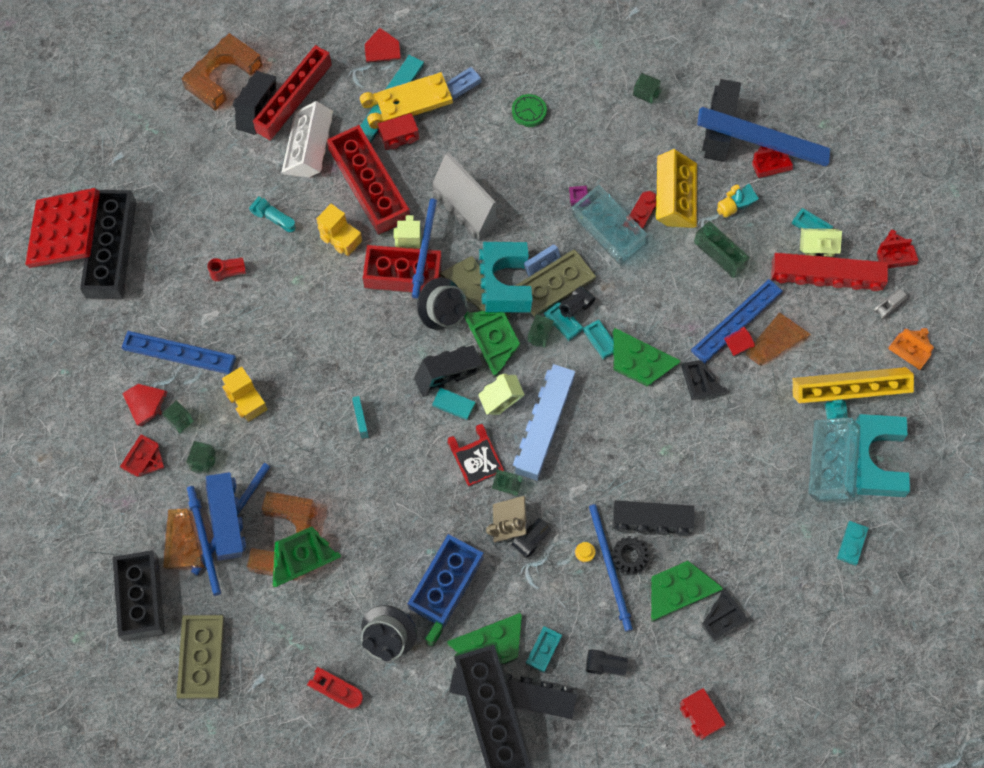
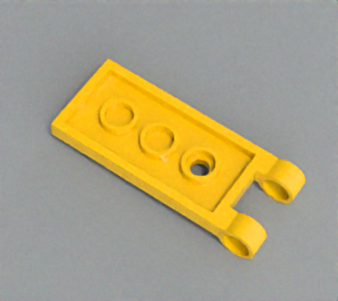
(413, 96)

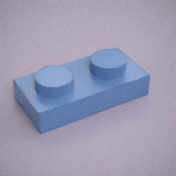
(463, 82)
(542, 260)

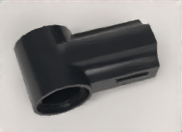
(577, 301)
(534, 535)
(599, 663)

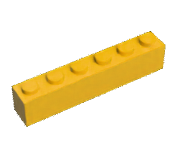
(853, 385)

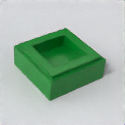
(434, 634)

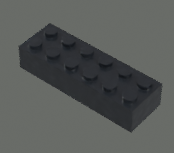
(108, 261)
(492, 707)

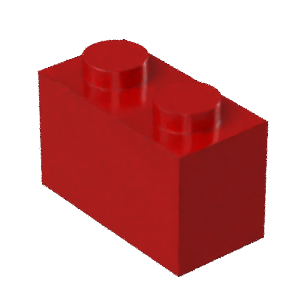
(398, 131)
(701, 714)

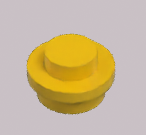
(585, 552)

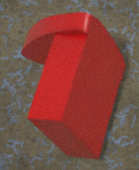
(739, 341)

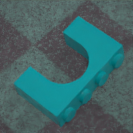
(497, 295)
(870, 478)

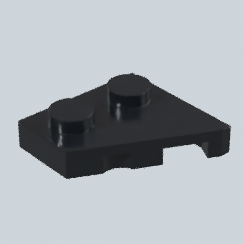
(701, 381)
(723, 617)

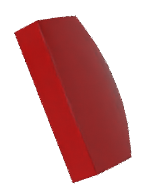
(382, 47)
(770, 162)
(897, 251)
(144, 402)
(143, 457)

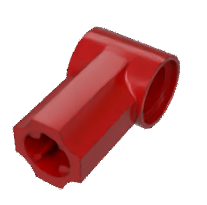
(227, 268)

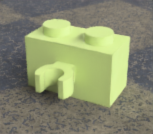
(408, 233)
(820, 241)
(501, 394)

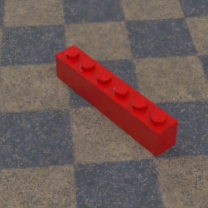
(292, 92)
(829, 271)

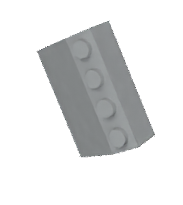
(464, 198)

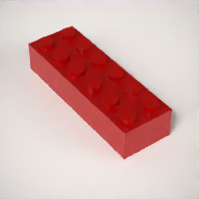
(368, 179)

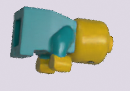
(738, 201)

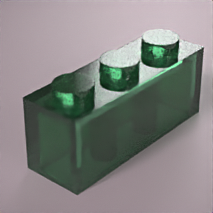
(721, 249)

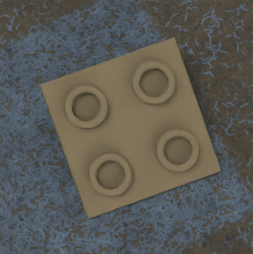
(508, 519)

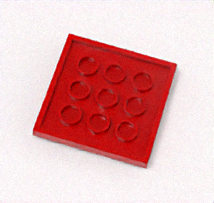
(62, 228)

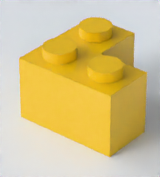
(337, 231)
(242, 392)

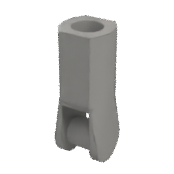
(891, 302)

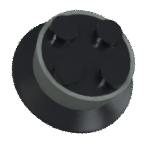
(441, 304)
(387, 632)

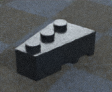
(252, 100)
(446, 367)

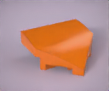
(913, 347)

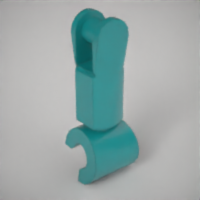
(262, 207)

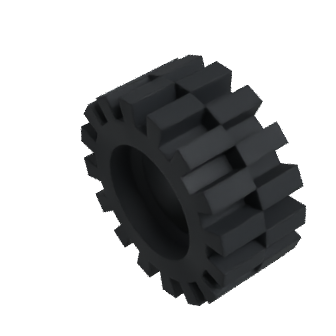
(630, 543)

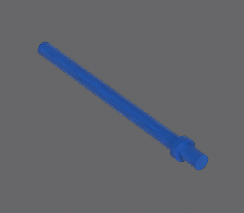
(242, 501)
(624, 615)

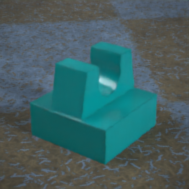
(836, 409)

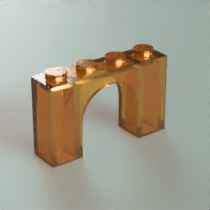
(227, 51)
(287, 507)

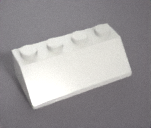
(307, 140)

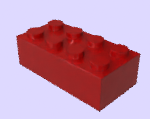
(394, 267)

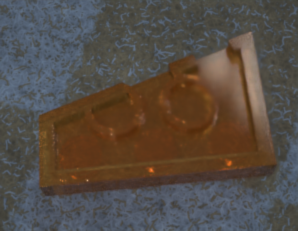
(775, 339)
(181, 541)

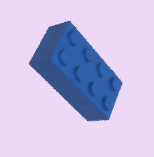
(223, 515)
(445, 580)

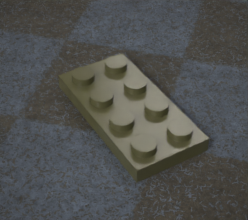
(557, 281)
(200, 657)

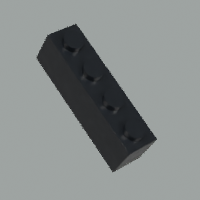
(653, 517)

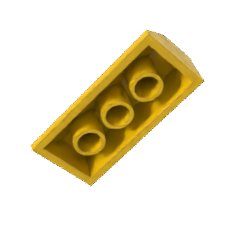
(676, 190)

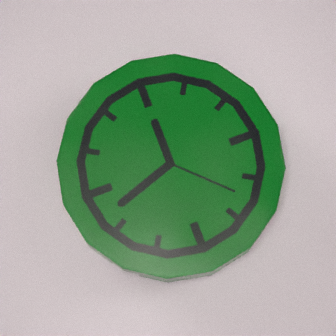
(529, 110)

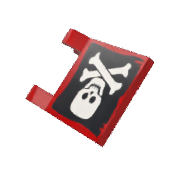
(476, 459)

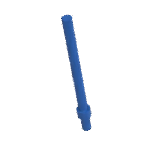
(418, 278)
(195, 506)

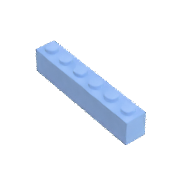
(544, 423)

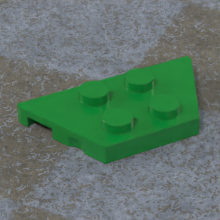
(493, 337)
(639, 360)
(300, 554)
(679, 588)
(504, 632)

